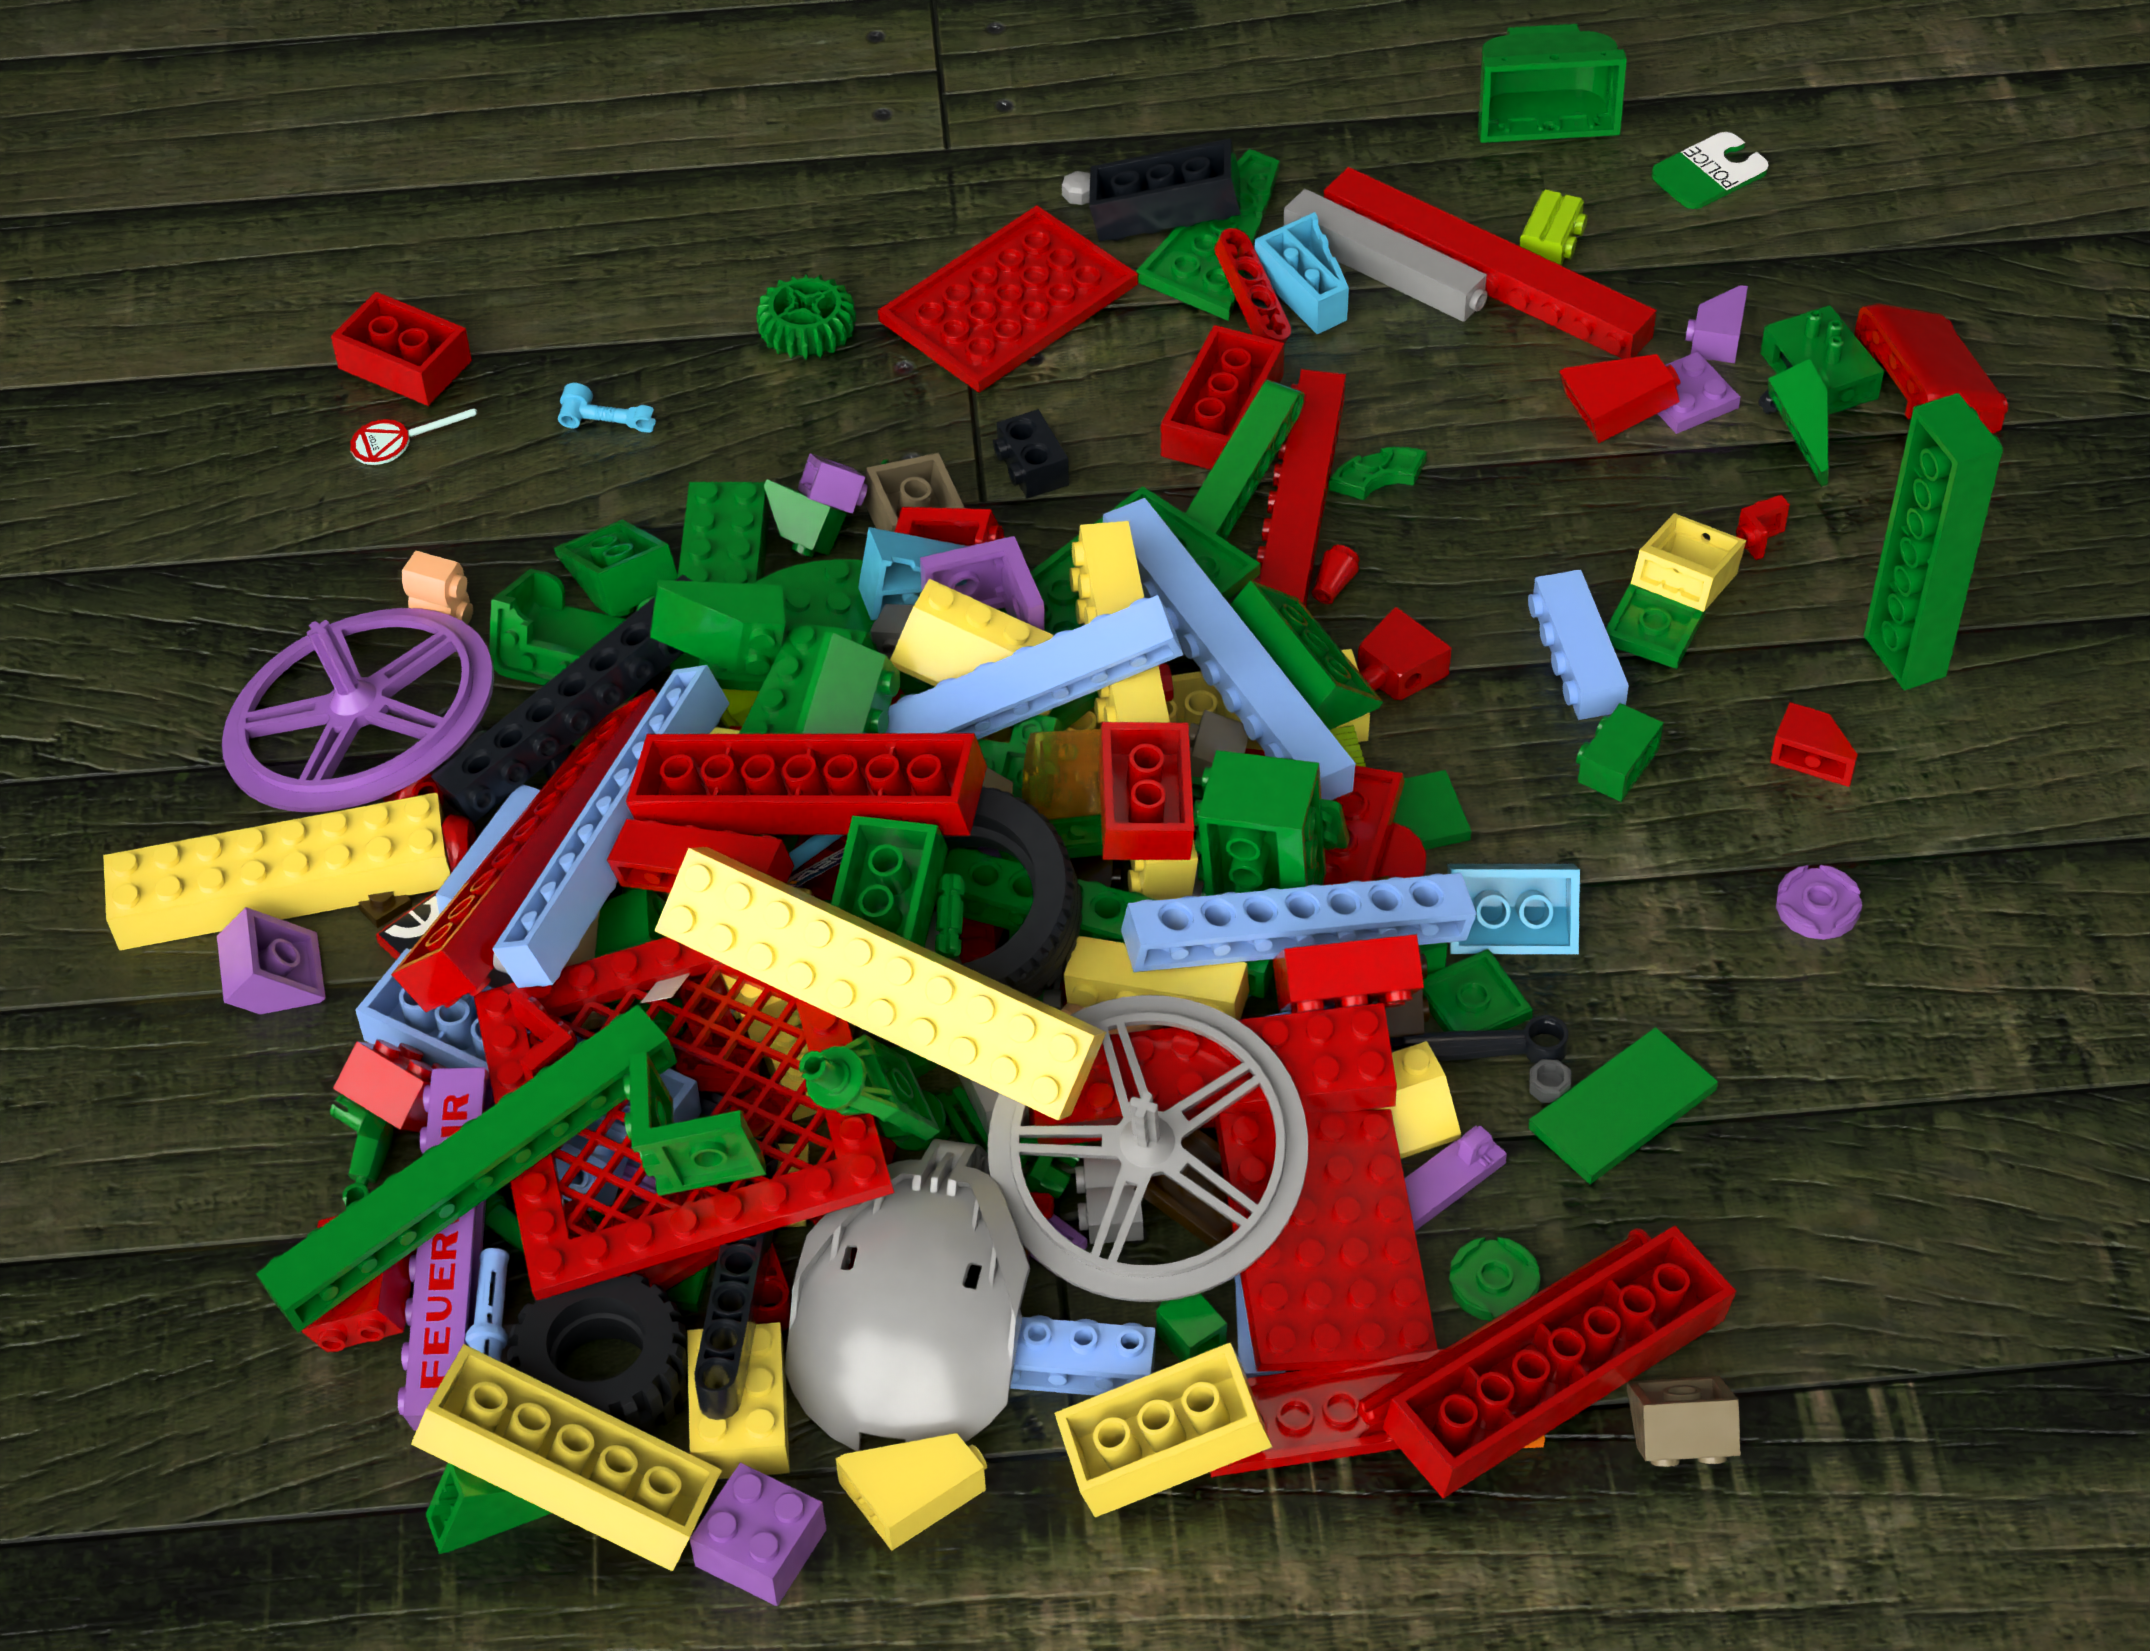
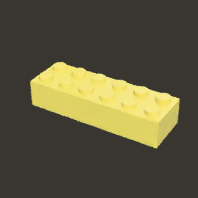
(566, 1457)

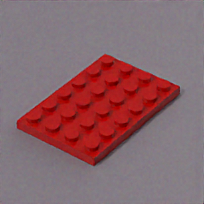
(1007, 298)
(1348, 1264)

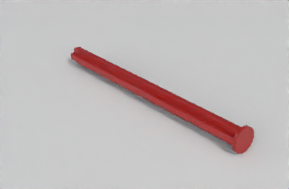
(1375, 1405)

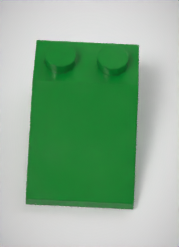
(618, 566)
(721, 622)

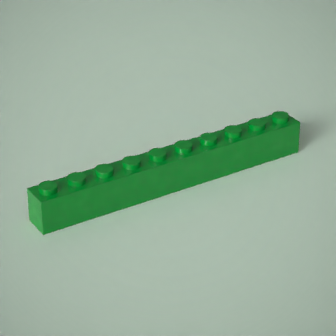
(461, 1171)

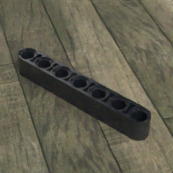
(732, 1318)

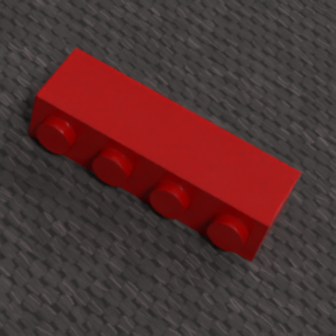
(652, 853)

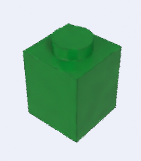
(1190, 1326)

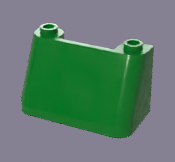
(537, 634)

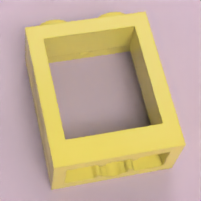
(1685, 564)

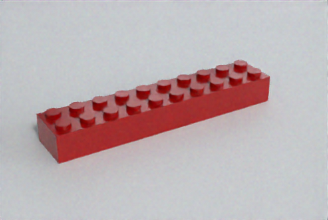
(458, 945)

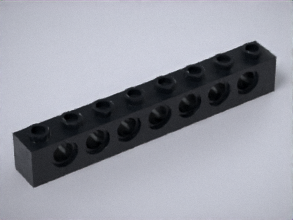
(555, 716)

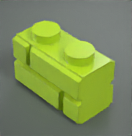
(1554, 226)

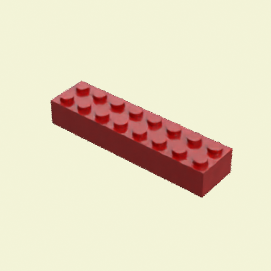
(808, 781)
(1333, 1056)
(1557, 1361)

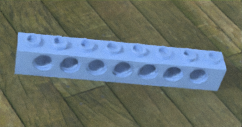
(1265, 922)

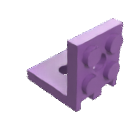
(994, 576)

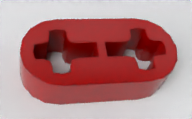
(710, 1076)

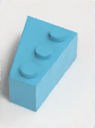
(1305, 273)
(893, 568)

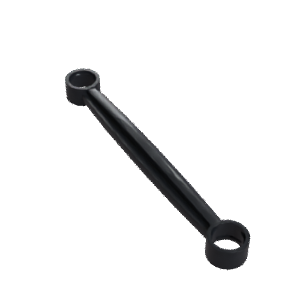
(1493, 1043)

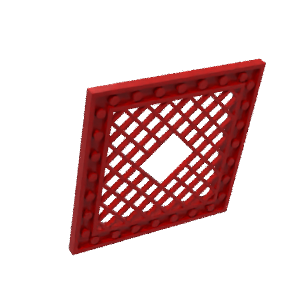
(566, 1263)

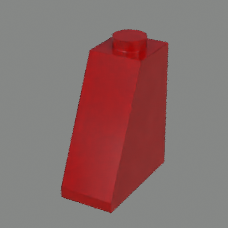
(1620, 392)

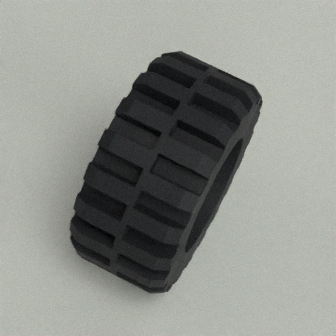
(609, 1309)

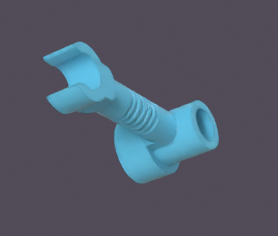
(577, 405)

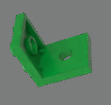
(685, 1152)

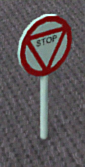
(388, 439)

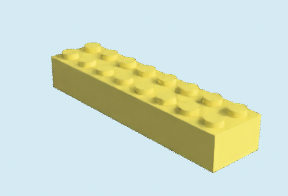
(276, 870)

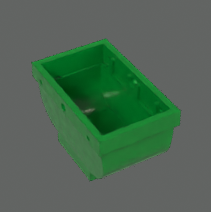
(1550, 84)

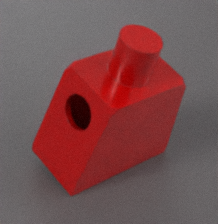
(1402, 656)

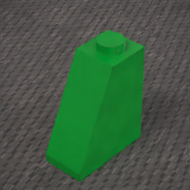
(474, 1509)

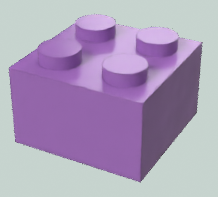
(758, 1534)

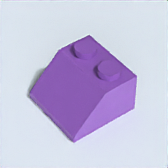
(269, 964)

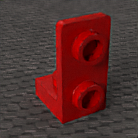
(556, 1037)

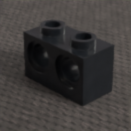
(1031, 454)

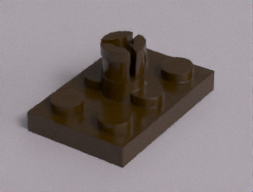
(1185, 1207)

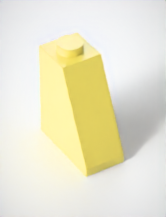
(912, 1483)

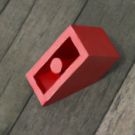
(1813, 745)

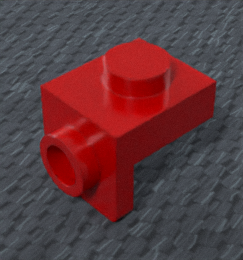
(1762, 521)

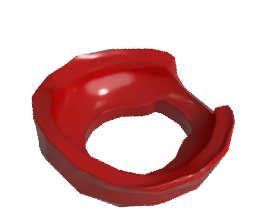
(458, 837)

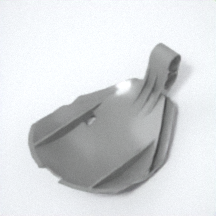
(899, 1335)

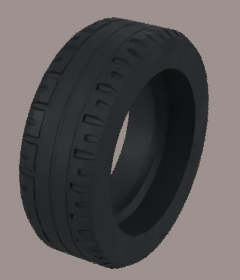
(1049, 932)

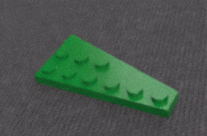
(1186, 260)

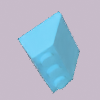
(1521, 908)

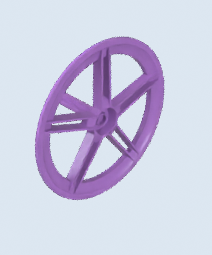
(357, 703)

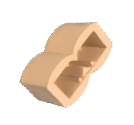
(437, 586)

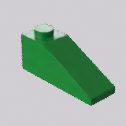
(1803, 405)

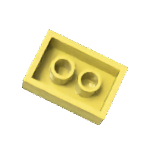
(760, 1427)

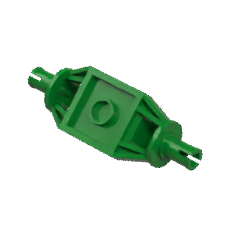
(877, 1082)

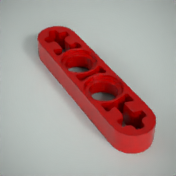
(1258, 288)

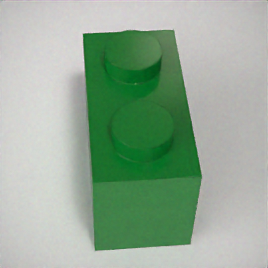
(1619, 751)

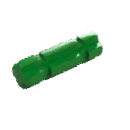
(949, 915)

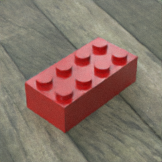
(1218, 394)

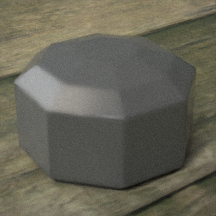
(1549, 1080)

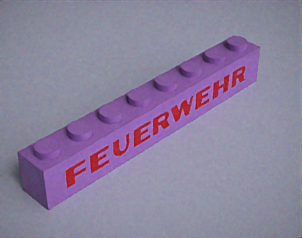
(448, 1263)

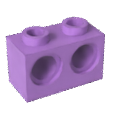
(832, 484)

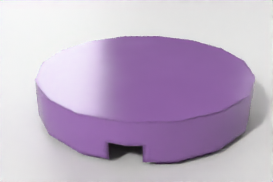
(1818, 902)

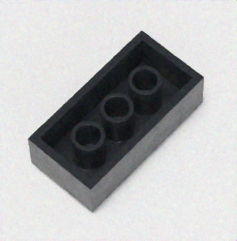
(1165, 190)

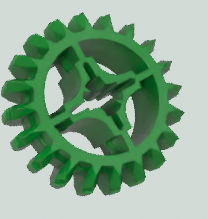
(806, 316)

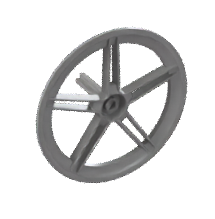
(1150, 1146)

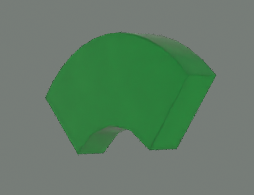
(1389, 467)

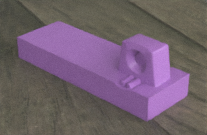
(1452, 1174)

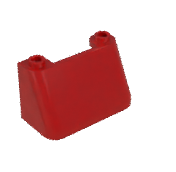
(1928, 360)

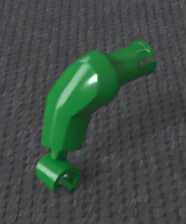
(370, 1149)

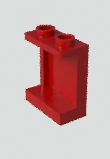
(950, 524)

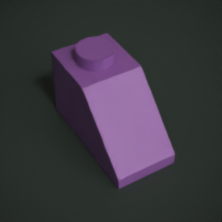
(1718, 326)

